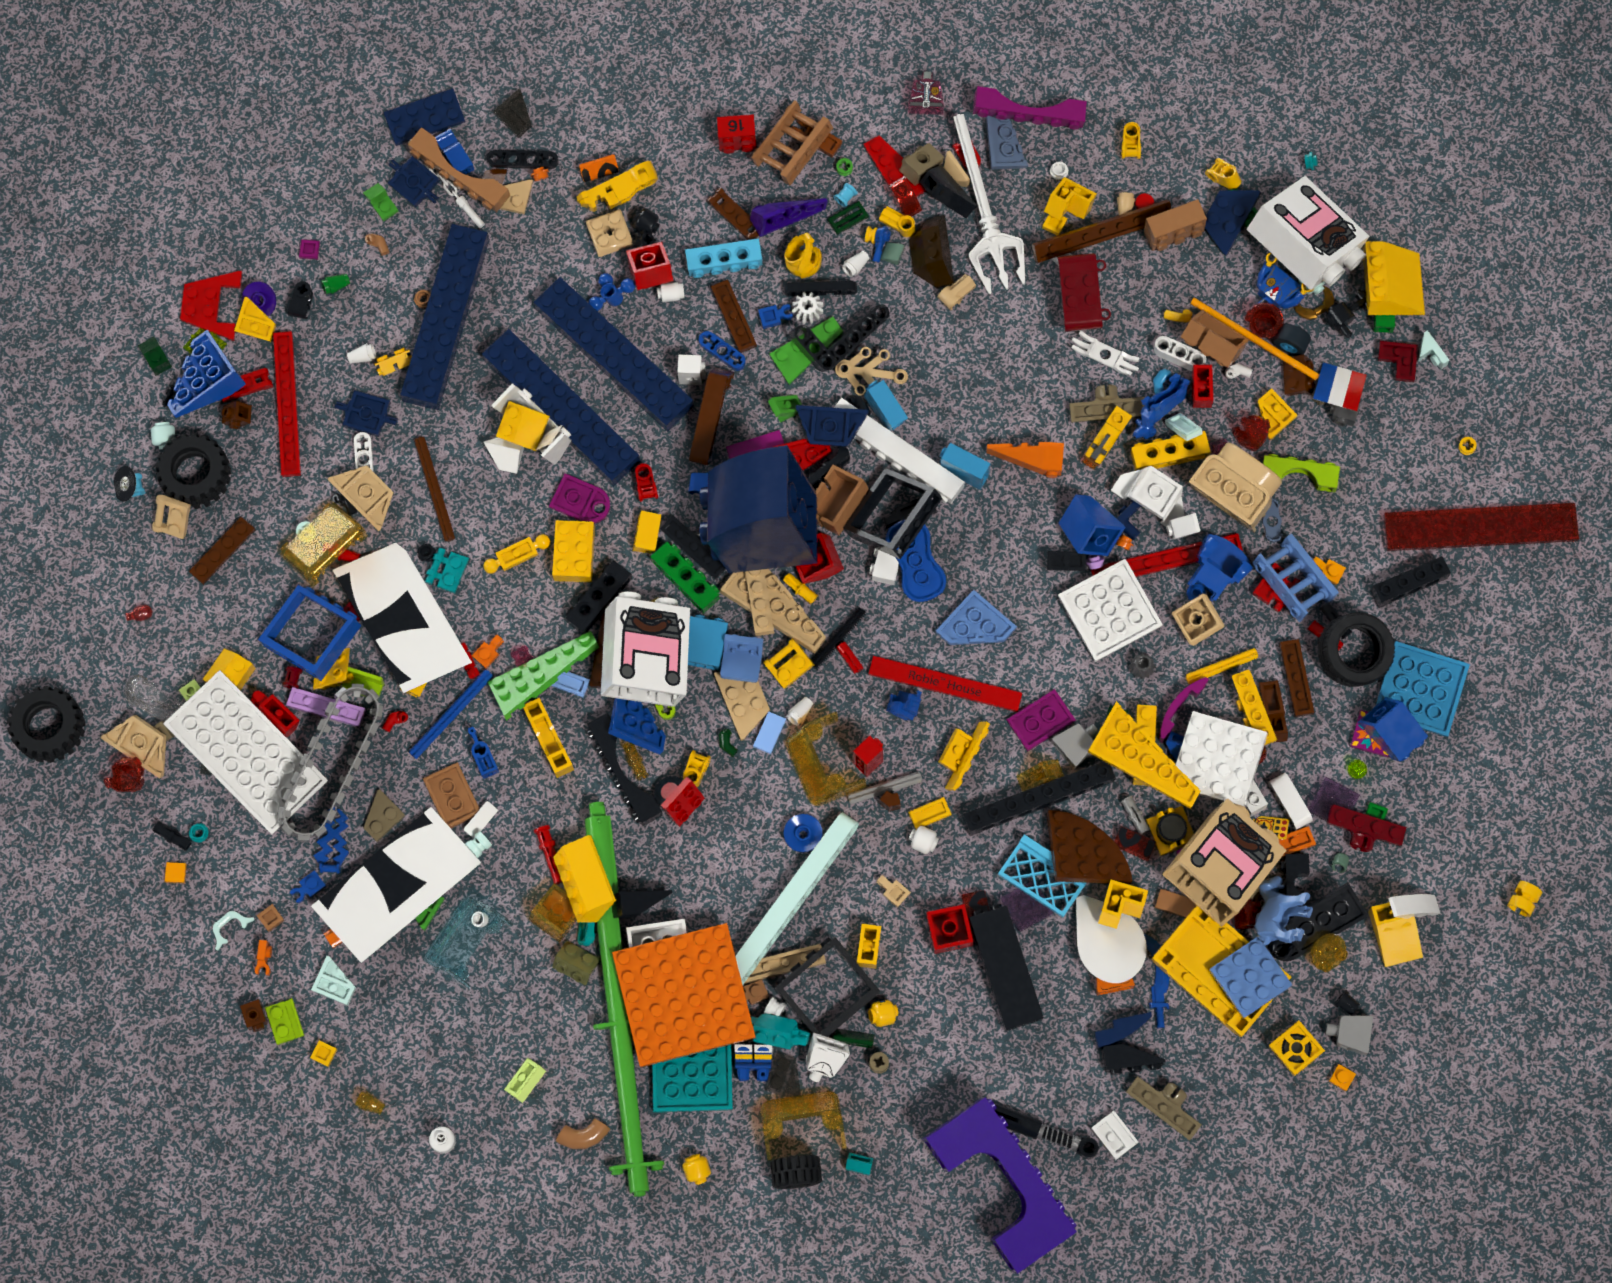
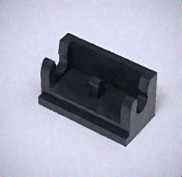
(1066, 561)

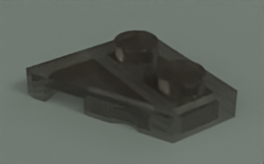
(514, 114)
(784, 1077)

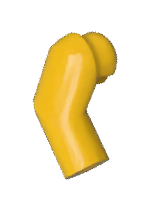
(1185, 316)

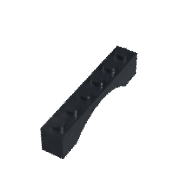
(643, 803)

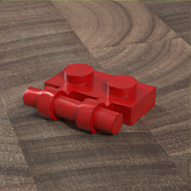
(1266, 593)

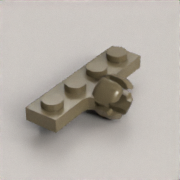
(1104, 405)
(1165, 1106)

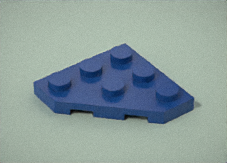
(636, 726)

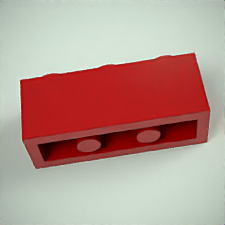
(868, 755)

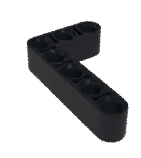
(843, 341)

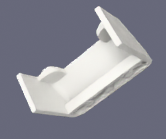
(551, 452)

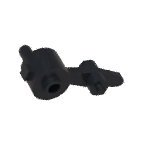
(1341, 315)

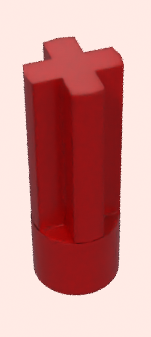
(849, 657)

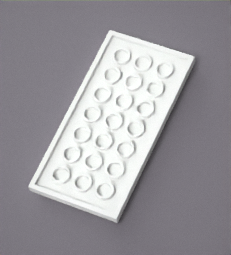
(243, 750)

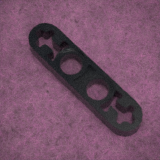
(523, 156)
(820, 288)

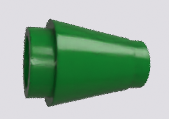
(334, 283)

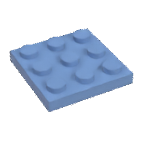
(1250, 977)

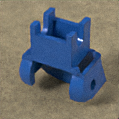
(1219, 565)

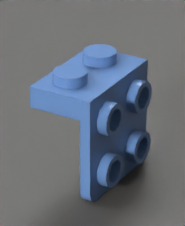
(741, 658)

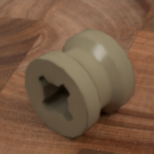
(879, 1066)

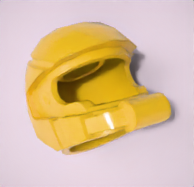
(802, 262)

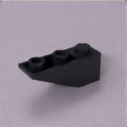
(947, 191)
(633, 903)
(1123, 1056)

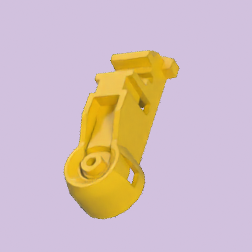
(622, 187)

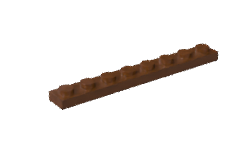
(1096, 232)

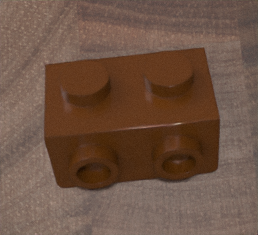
(1295, 381)

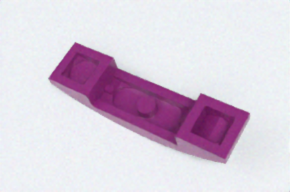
(1193, 689)

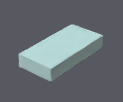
(1183, 426)

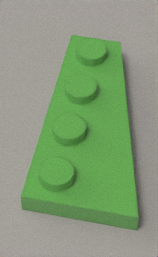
(790, 358)

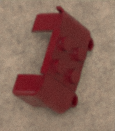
(1081, 292)

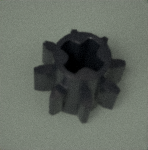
(643, 239)

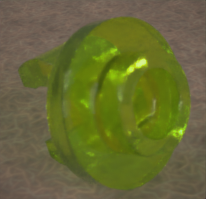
(1357, 769)

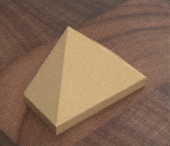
(955, 170)

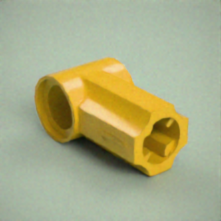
(897, 221)

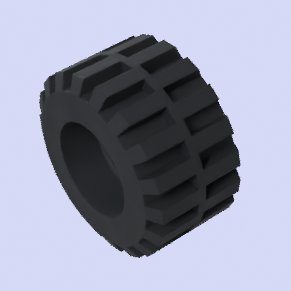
(796, 1171)

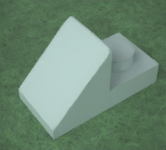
(1430, 347)

